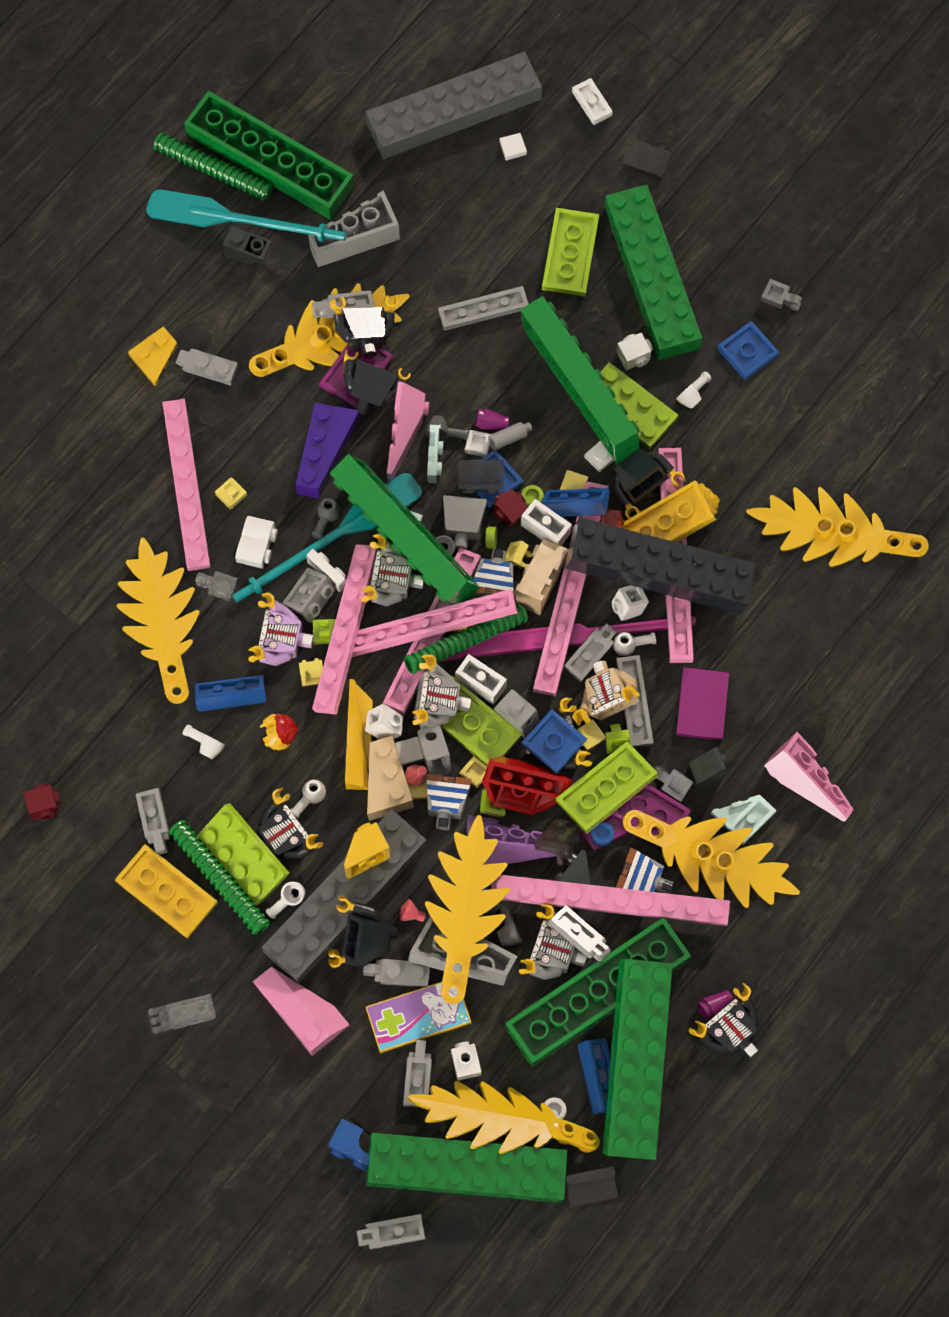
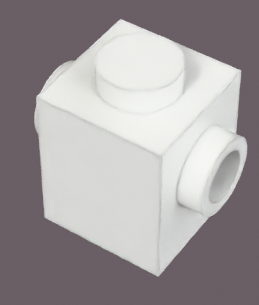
(634, 351)
(629, 602)
(384, 722)
(468, 1069)

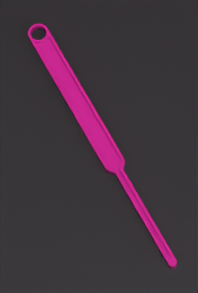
(535, 638)

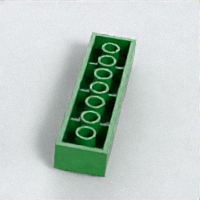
(269, 155)
(652, 272)
(580, 379)
(404, 530)
(589, 995)
(637, 1059)
(458, 1169)

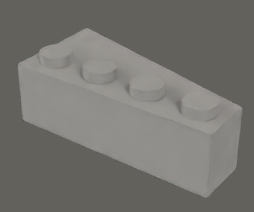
(365, 228)
(490, 965)

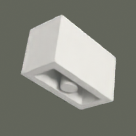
(545, 523)
(481, 679)

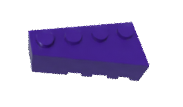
(326, 440)

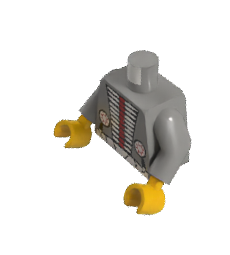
(391, 576)
(437, 696)
(551, 952)

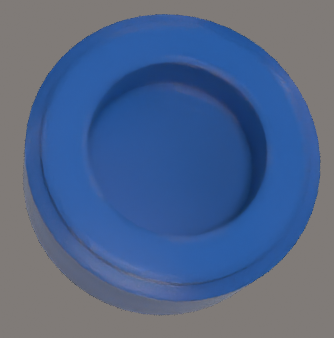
(602, 834)

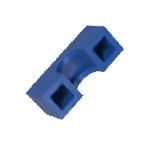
(346, 1143)

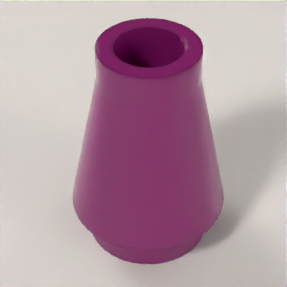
(490, 420)
(712, 1005)

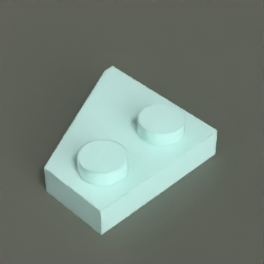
(435, 449)
(746, 814)

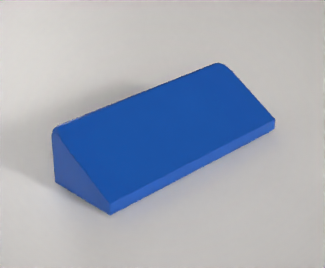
(577, 501)
(230, 693)
(596, 1067)

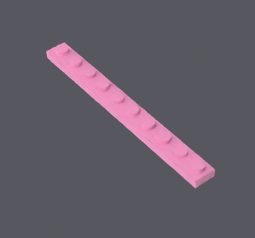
(677, 609)
(561, 624)
(614, 900)

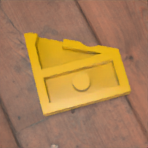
(154, 354)

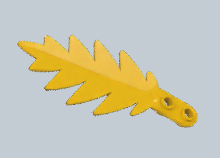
(313, 339)
(831, 529)
(160, 614)
(714, 856)
(466, 903)
(517, 1120)

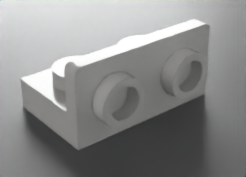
(310, 594)

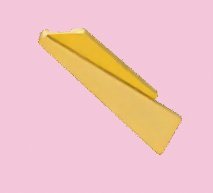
(357, 739)

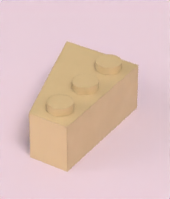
(540, 576)

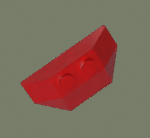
(522, 785)

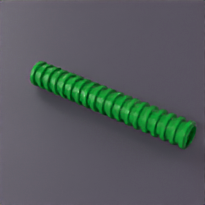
(213, 166)
(465, 639)
(219, 877)

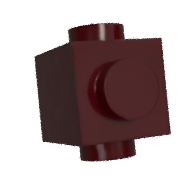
(509, 507)
(42, 802)

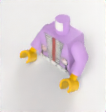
(279, 634)

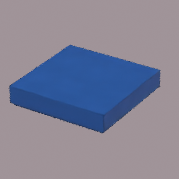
(748, 350)
(510, 480)
(554, 741)

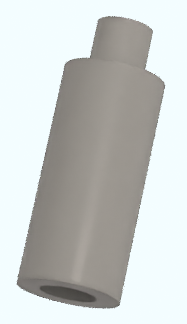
(509, 435)

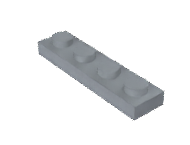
(482, 308)
(637, 715)

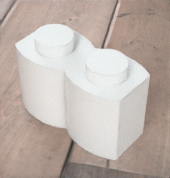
(255, 542)

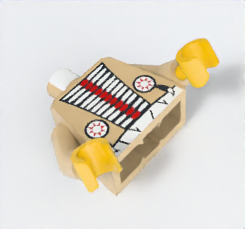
(606, 693)

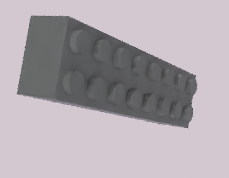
(453, 105)
(319, 924)

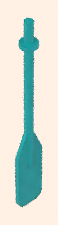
(206, 212)
(403, 487)

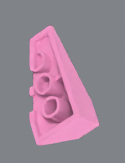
(409, 415)
(798, 770)
(305, 1013)

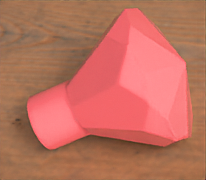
(415, 775)
(410, 912)

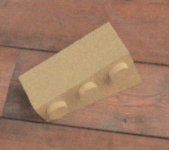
(386, 780)

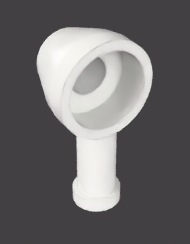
(690, 395)
(628, 648)
(209, 746)
(309, 797)
(287, 898)

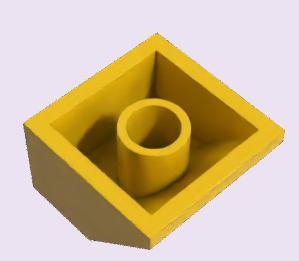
(366, 850)

